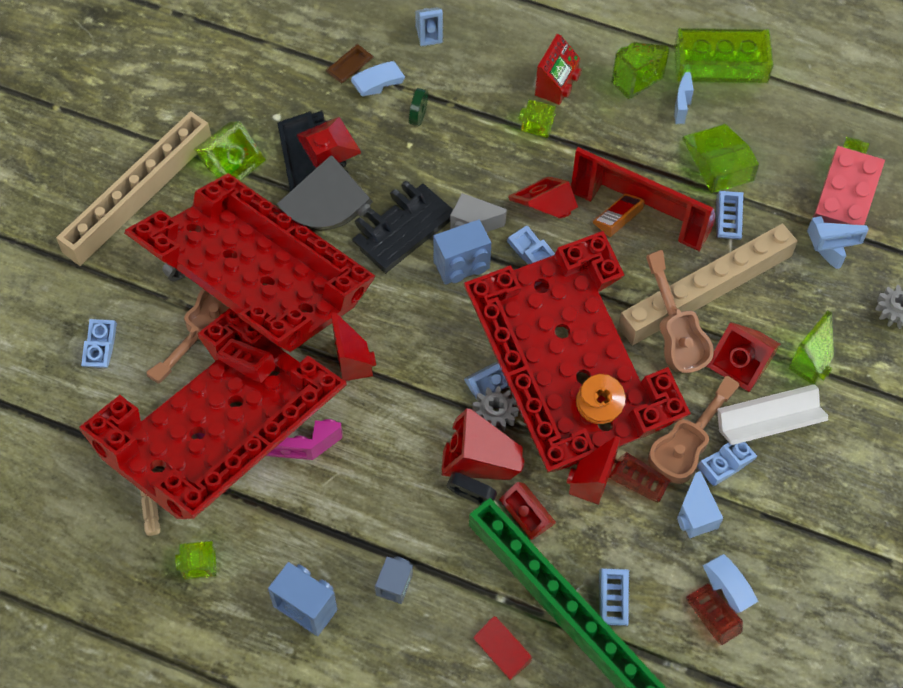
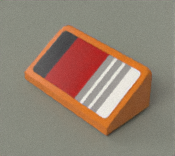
(619, 214)

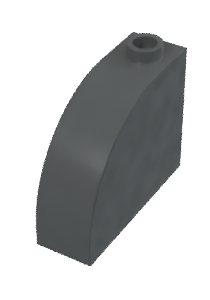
(326, 198)

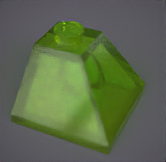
(815, 352)

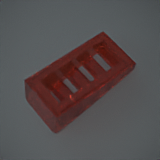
(643, 469)
(723, 629)

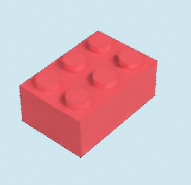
(849, 187)

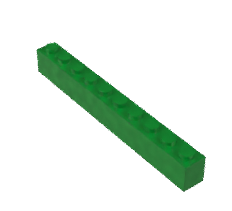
(560, 599)

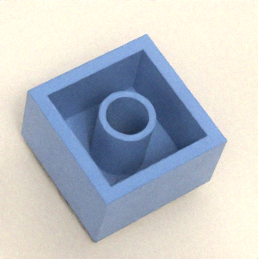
(462, 252)
(303, 598)

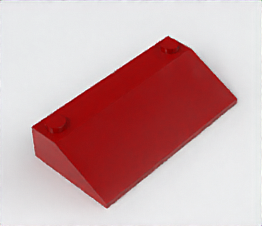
(593, 171)

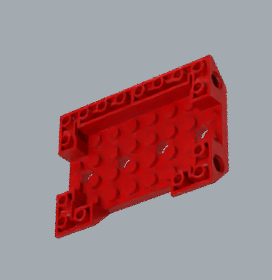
(262, 248)
(544, 367)
(234, 436)

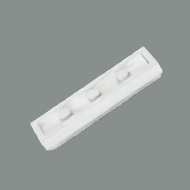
(771, 415)

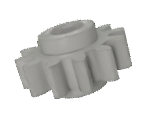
(891, 306)
(506, 408)

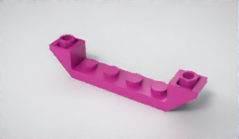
(325, 435)

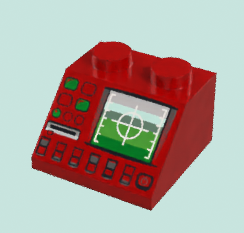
(557, 71)

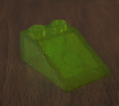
(722, 157)

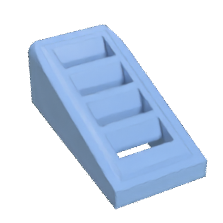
(733, 198)
(832, 235)
(623, 575)

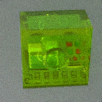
(639, 67)
(230, 152)

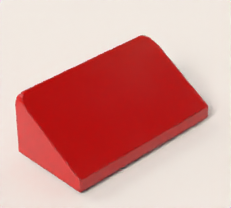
(527, 510)
(503, 648)

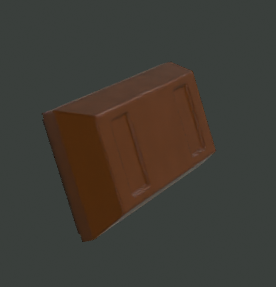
(349, 63)

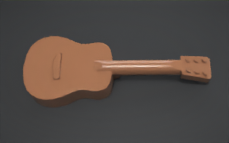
(201, 315)
(686, 344)
(679, 451)

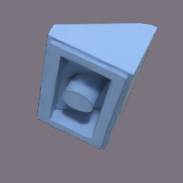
(487, 377)

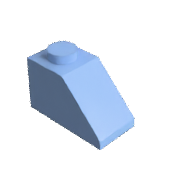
(429, 26)
(699, 510)

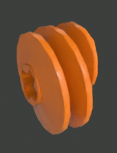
(592, 389)

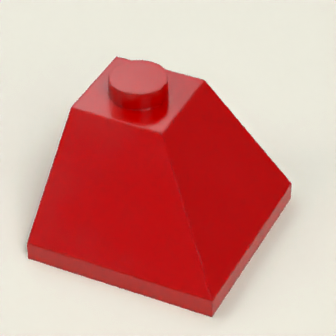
(328, 140)
(547, 196)
(352, 351)
(743, 355)
(593, 472)

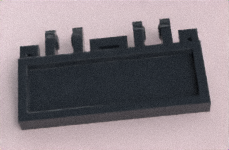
(296, 159)
(401, 231)

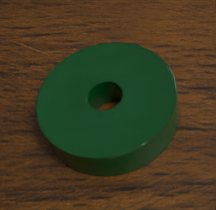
(418, 107)

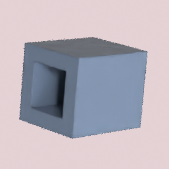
(394, 579)

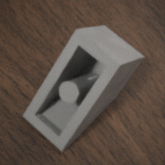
(472, 209)

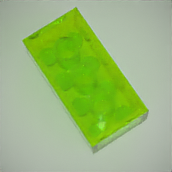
(723, 55)

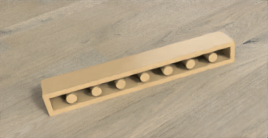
(133, 189)
(710, 282)

